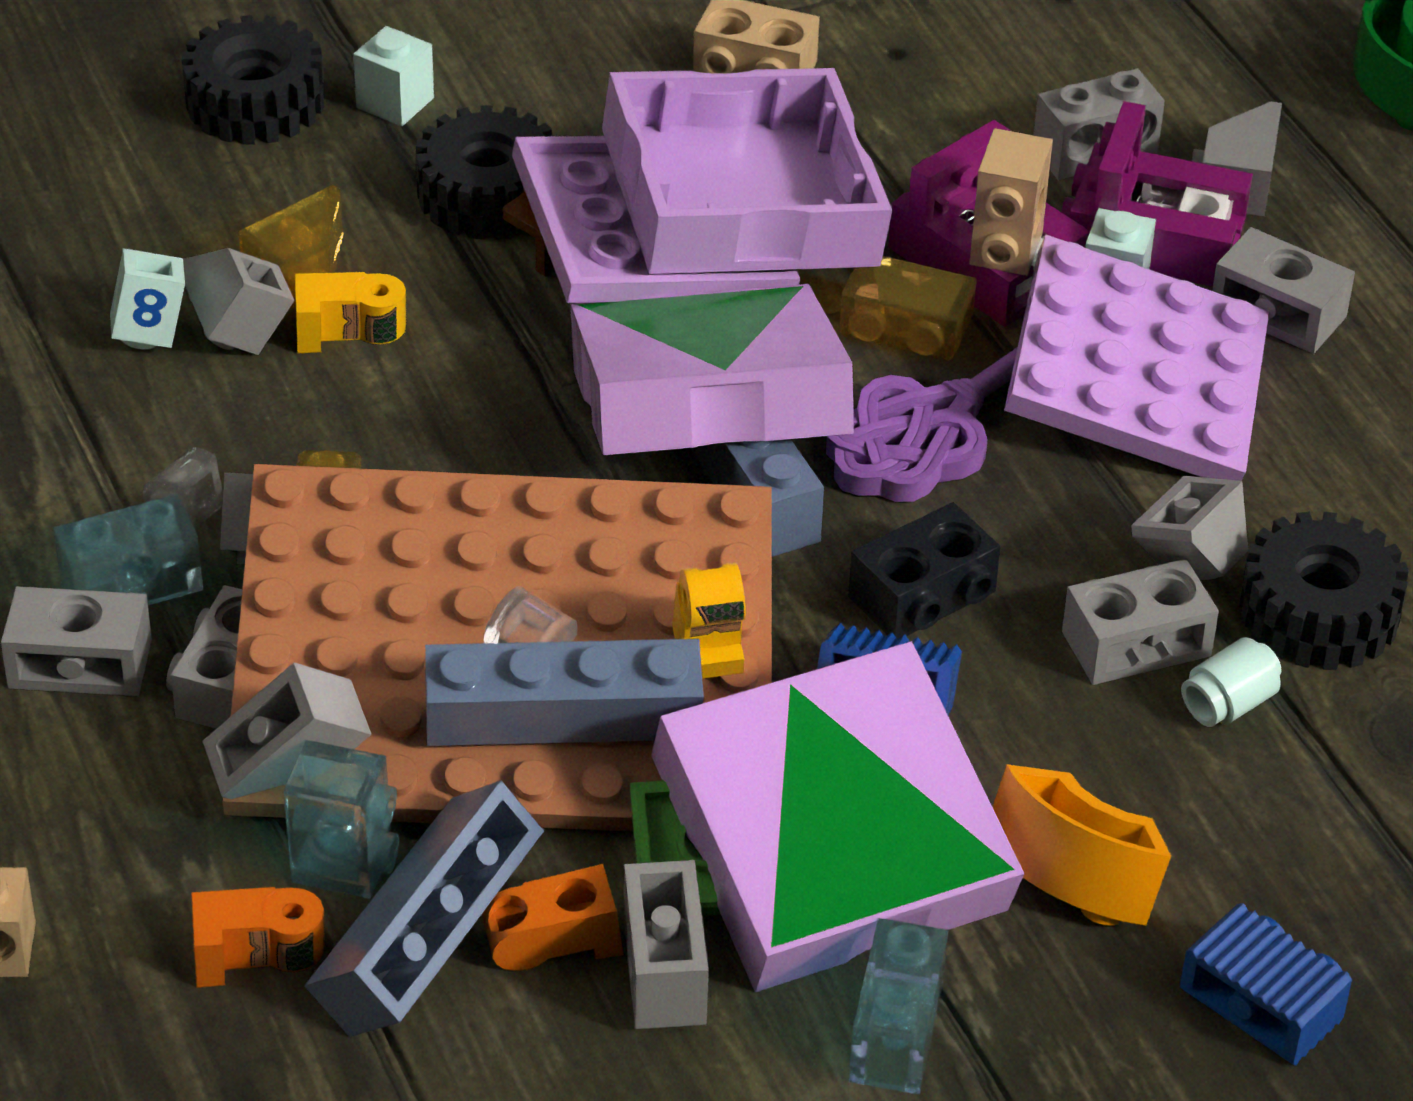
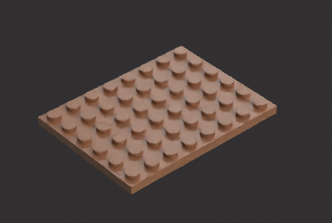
(379, 562)

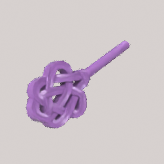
(897, 423)

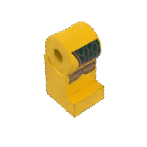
(348, 308)
(712, 609)

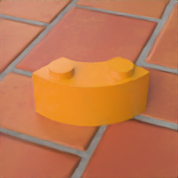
(1081, 846)

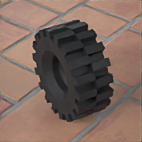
(253, 79)
(469, 168)
(1319, 620)

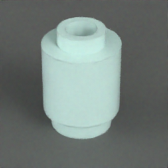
(1232, 682)

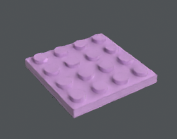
(591, 230)
(1139, 361)

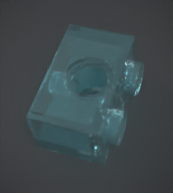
(132, 551)
(340, 819)
(898, 1006)

